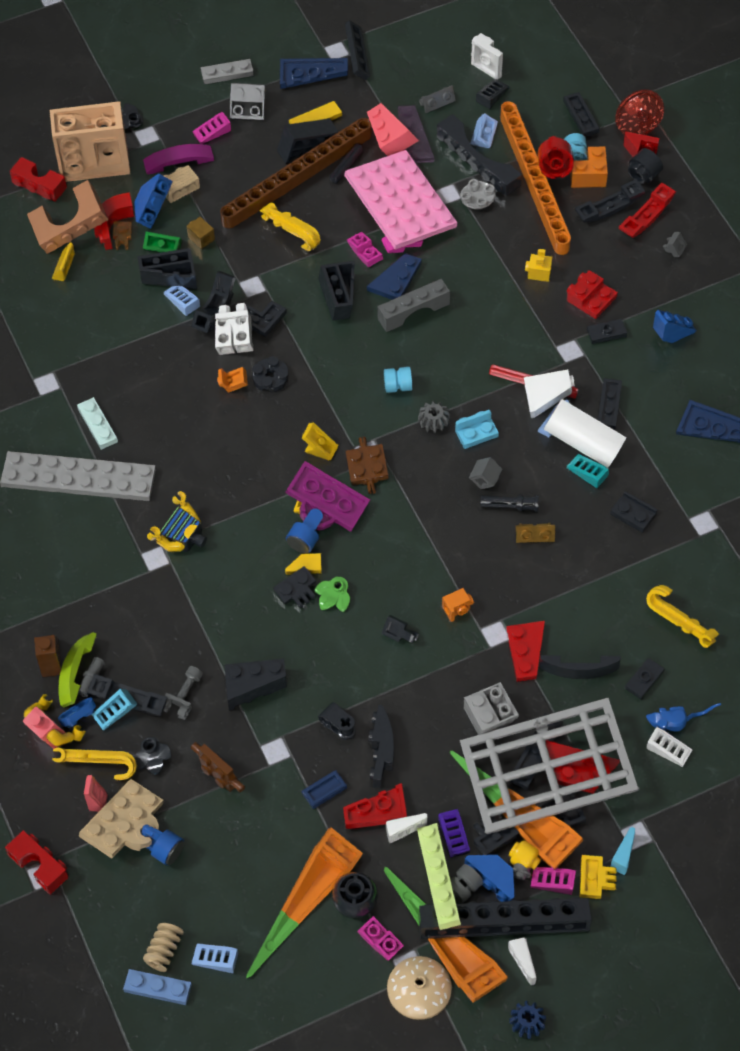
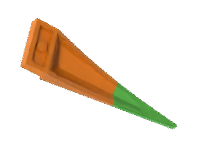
(550, 835)
(326, 864)
(465, 962)

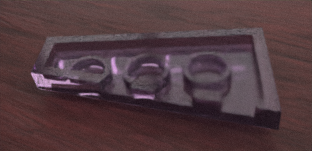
(421, 150)

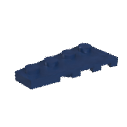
(304, 71)
(709, 423)

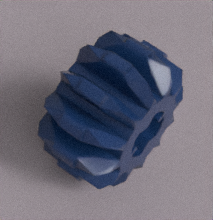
(520, 1023)

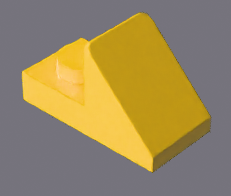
(319, 442)

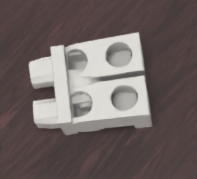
(233, 330)

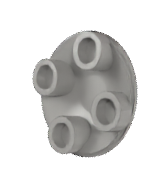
(477, 194)

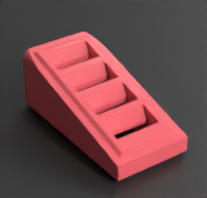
(94, 794)

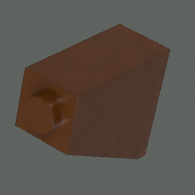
(48, 655)

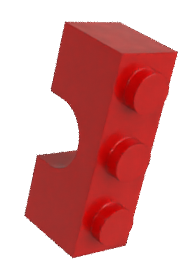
(49, 186)
(25, 849)

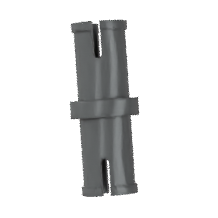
(95, 668)

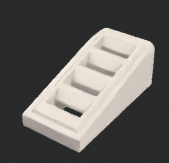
(658, 748)
(404, 826)
(521, 954)

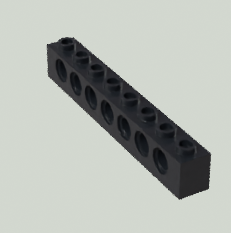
(515, 923)

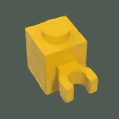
(539, 266)

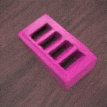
(220, 121)
(560, 888)

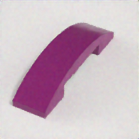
(176, 155)

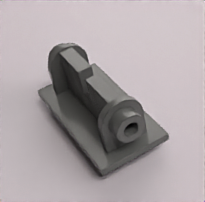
(438, 99)

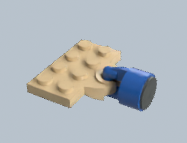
(130, 822)

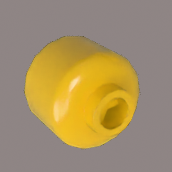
(525, 854)

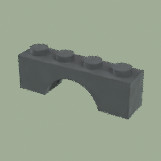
(433, 296)

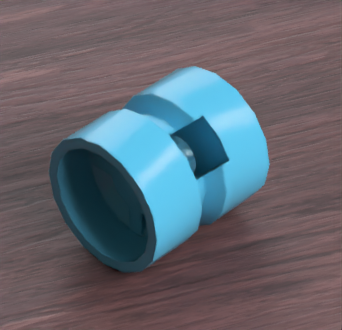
(578, 145)
(398, 379)

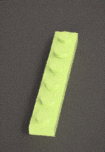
(438, 876)

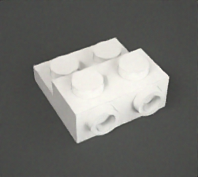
(486, 56)

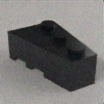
(168, 269)
(337, 286)
(253, 680)

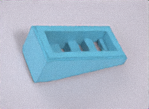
(116, 698)
(622, 856)

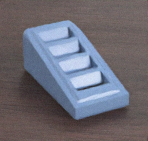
(186, 308)
(221, 966)

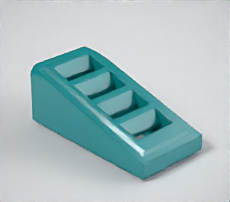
(584, 474)

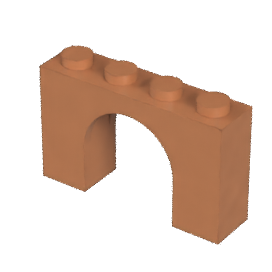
(88, 216)

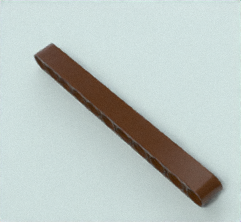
(295, 173)

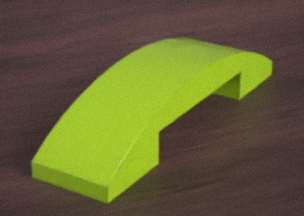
(67, 688)

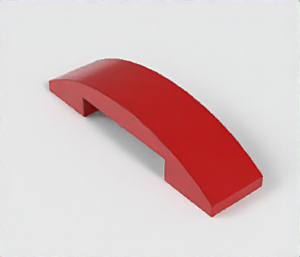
(649, 211)

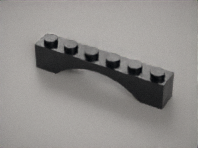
(500, 175)

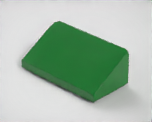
(161, 242)

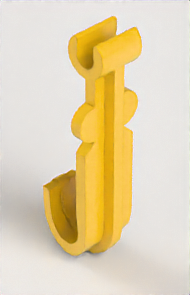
(292, 225)
(677, 617)
(97, 756)

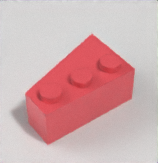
(389, 131)

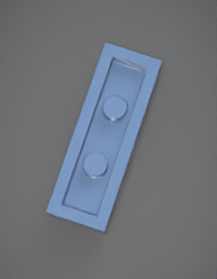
(157, 987)

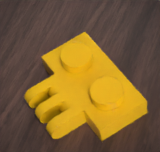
(595, 877)

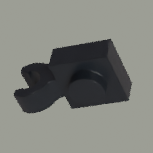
(396, 630)

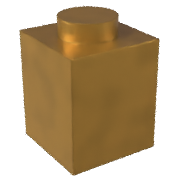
(200, 232)

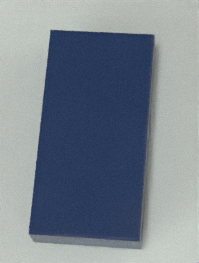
(324, 789)

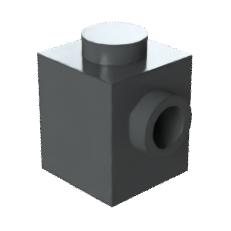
(485, 473)

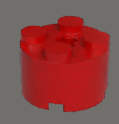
(555, 158)

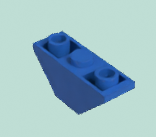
(151, 199)
(672, 326)
(495, 875)

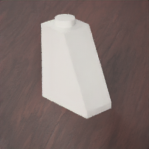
(547, 390)

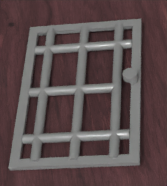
(543, 734)

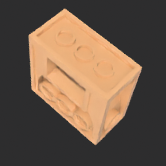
(86, 143)

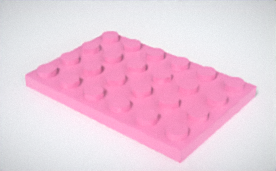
(400, 199)

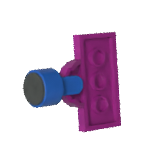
(322, 504)

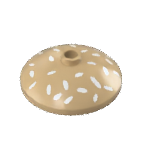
(416, 1000)

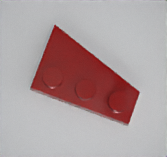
(525, 648)
(376, 810)

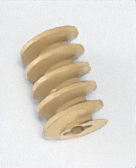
(161, 946)

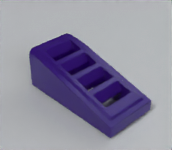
(451, 816)

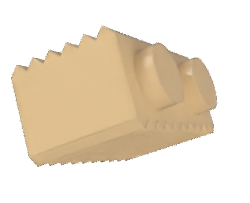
(183, 183)

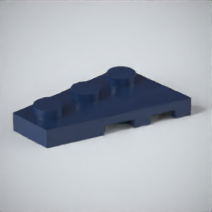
(396, 278)

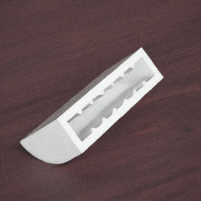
(584, 433)

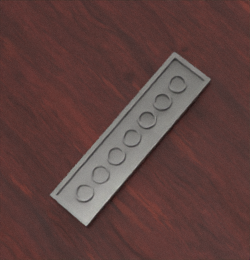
(78, 476)

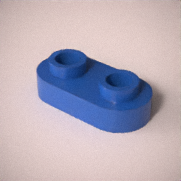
(83, 708)

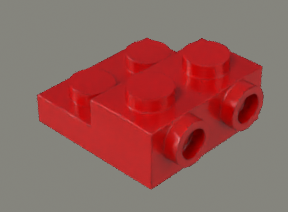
(591, 294)

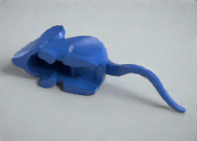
(674, 718)

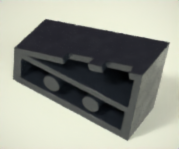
(304, 136)

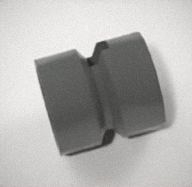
(464, 883)

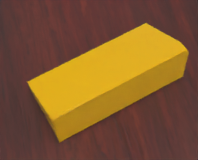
(64, 263)

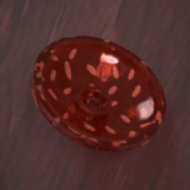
(635, 108)

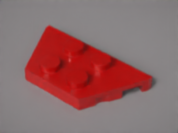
(579, 770)

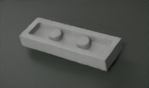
(227, 71)

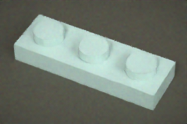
(97, 423)

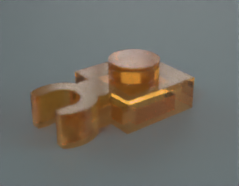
(122, 233)

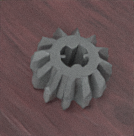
(434, 416)

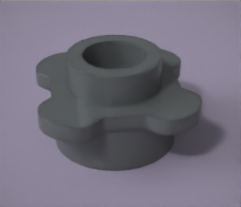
(521, 872)

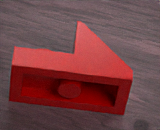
(635, 142)

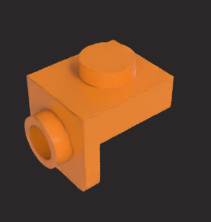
(232, 380)

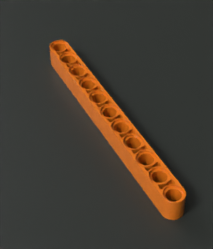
(535, 180)

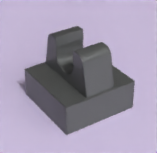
(675, 245)

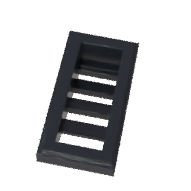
(486, 101)

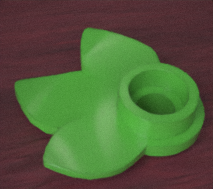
(331, 596)

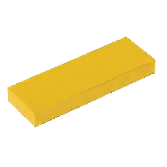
(326, 111)

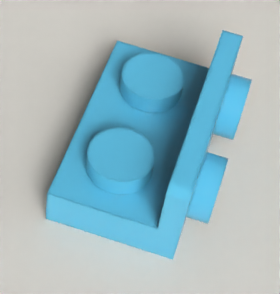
(476, 429)

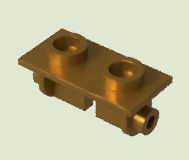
(535, 533)

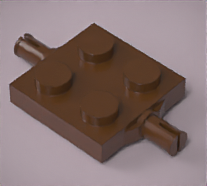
(367, 465)
(214, 765)

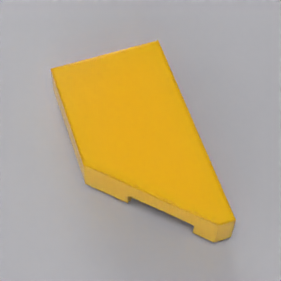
(310, 561)

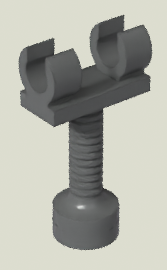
(193, 674)

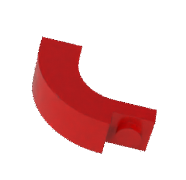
(116, 208)

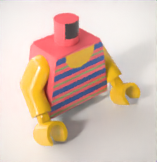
(46, 728)

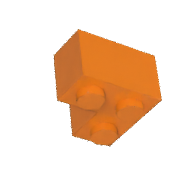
(590, 171)

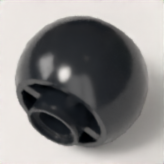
(367, 889)

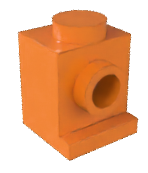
(457, 603)

